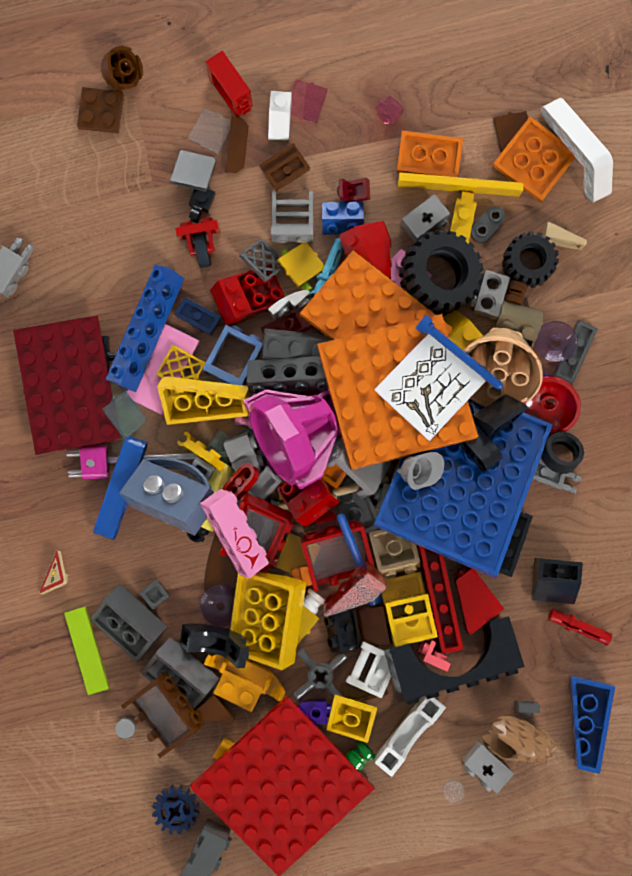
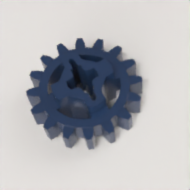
(168, 804)

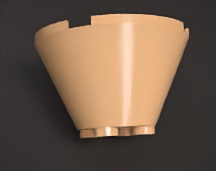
(511, 361)

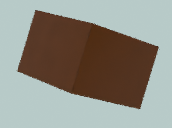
(215, 710)

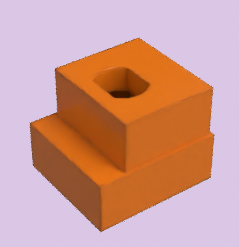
(302, 573)

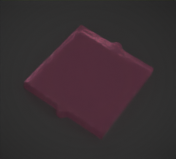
(307, 101)

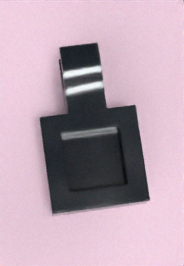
(200, 202)

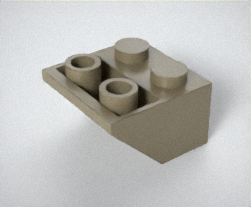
(520, 319)

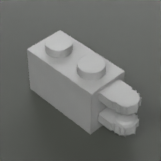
(13, 266)

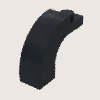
(215, 640)

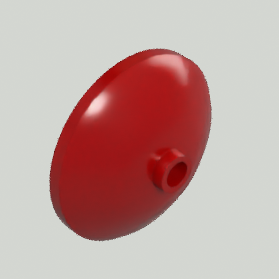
(562, 412)

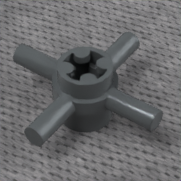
(321, 667)

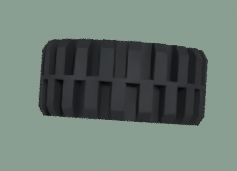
(459, 255)

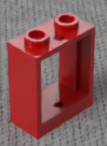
(229, 84)

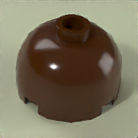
(121, 68)

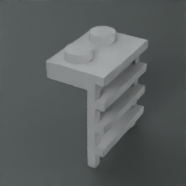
(292, 232)

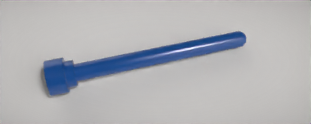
(428, 328)
(354, 549)

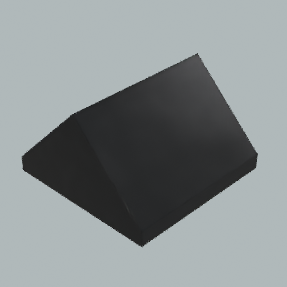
(499, 415)

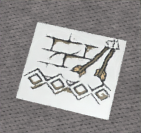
(429, 386)

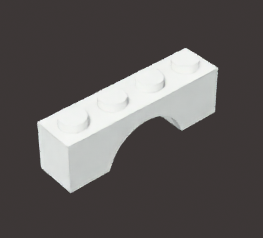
(398, 745)

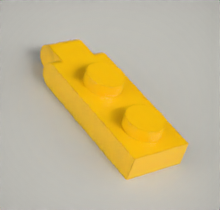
(463, 215)

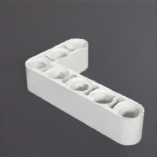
(584, 146)

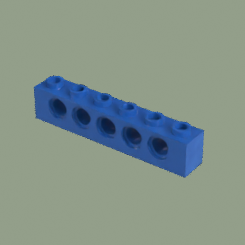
(145, 328)

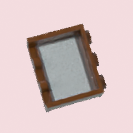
(165, 712)

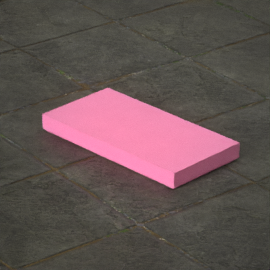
(147, 392)

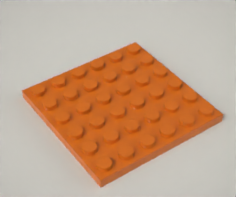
(367, 422)

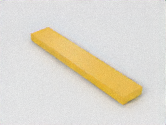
(460, 184)

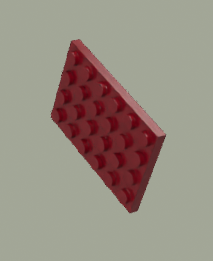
(65, 384)

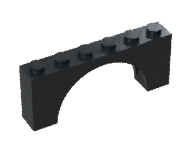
(414, 680)

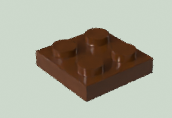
(100, 110)

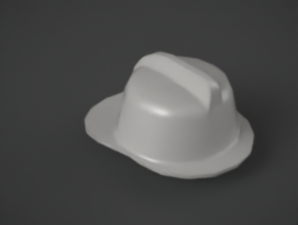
(422, 469)

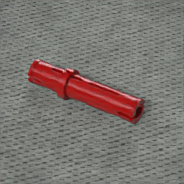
(570, 623)

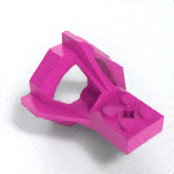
(289, 428)

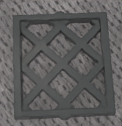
(256, 269)

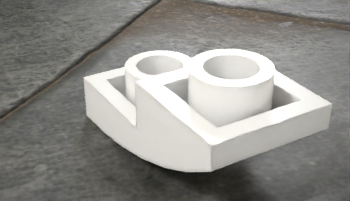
(293, 300)

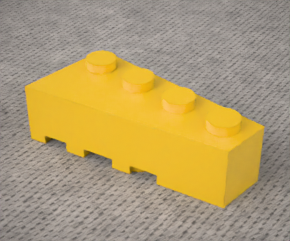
(201, 400)

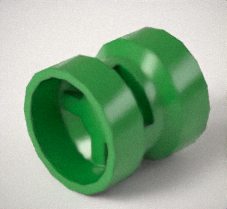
(357, 759)

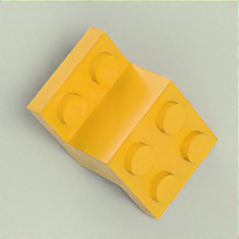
(408, 609)

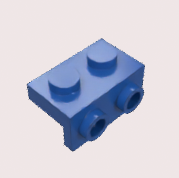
(341, 217)

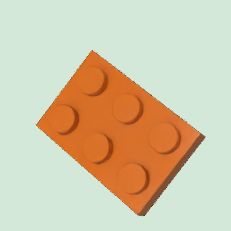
(429, 154)

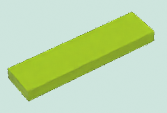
(87, 650)

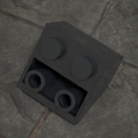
(556, 580)

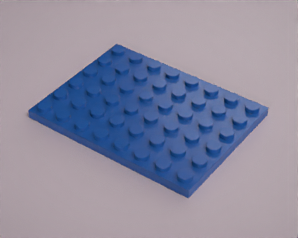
(469, 511)

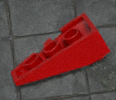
(371, 243)

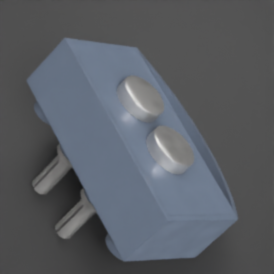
(168, 494)

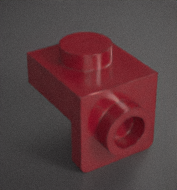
(354, 190)

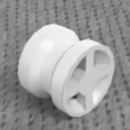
(313, 601)

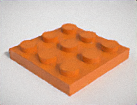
(534, 159)

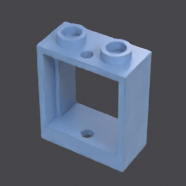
(222, 375)

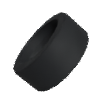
(571, 443)

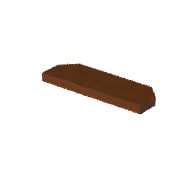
(236, 145)

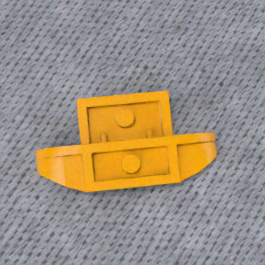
(245, 684)

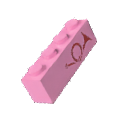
(234, 532)

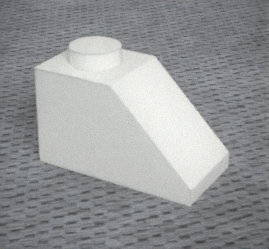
(279, 115)

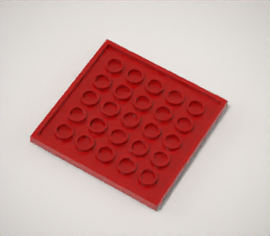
(282, 786)

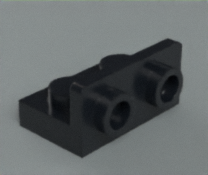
(343, 631)

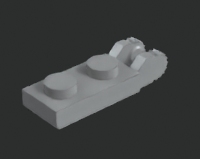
(554, 479)

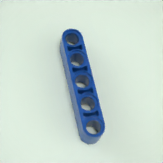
(113, 503)

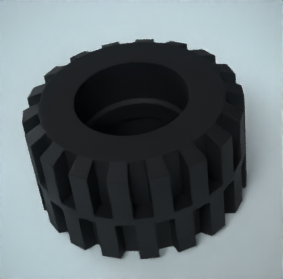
(538, 245)

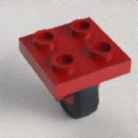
(201, 247)

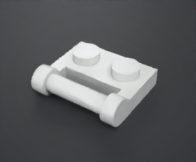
(378, 675)

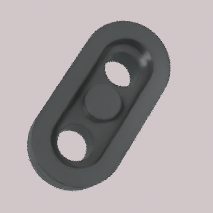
(487, 223)

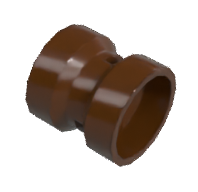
(515, 292)

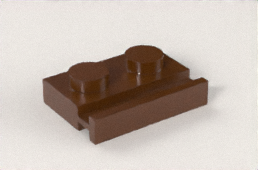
(284, 167)

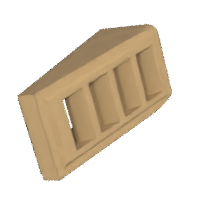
(563, 237)

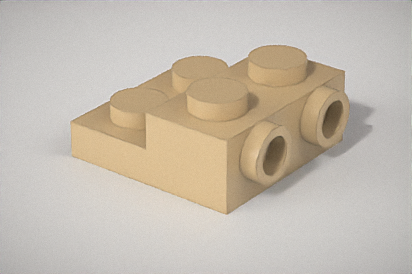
(393, 553)

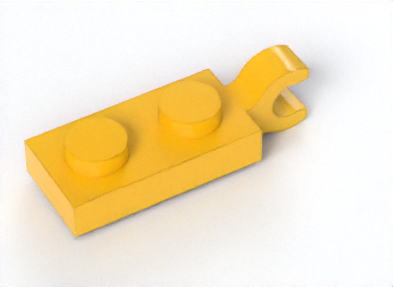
(200, 451)

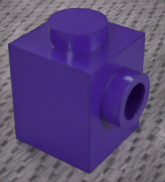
(316, 710)

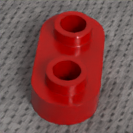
(241, 481)

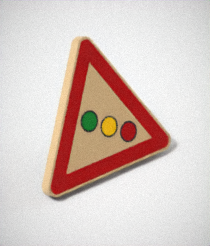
(55, 575)

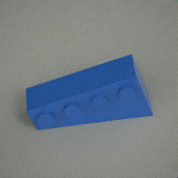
(590, 720)

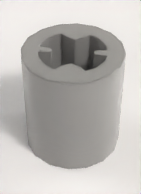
(126, 727)

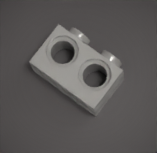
(493, 296)

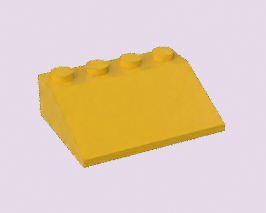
(269, 616)

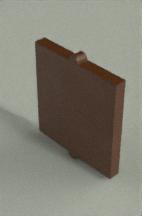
(508, 126)
(374, 625)

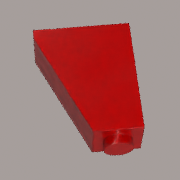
(475, 600)

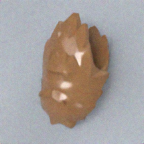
(519, 741)

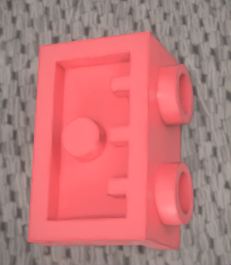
(433, 656)

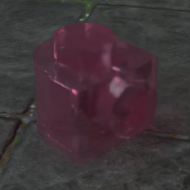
(389, 110)

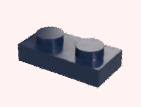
(197, 316)

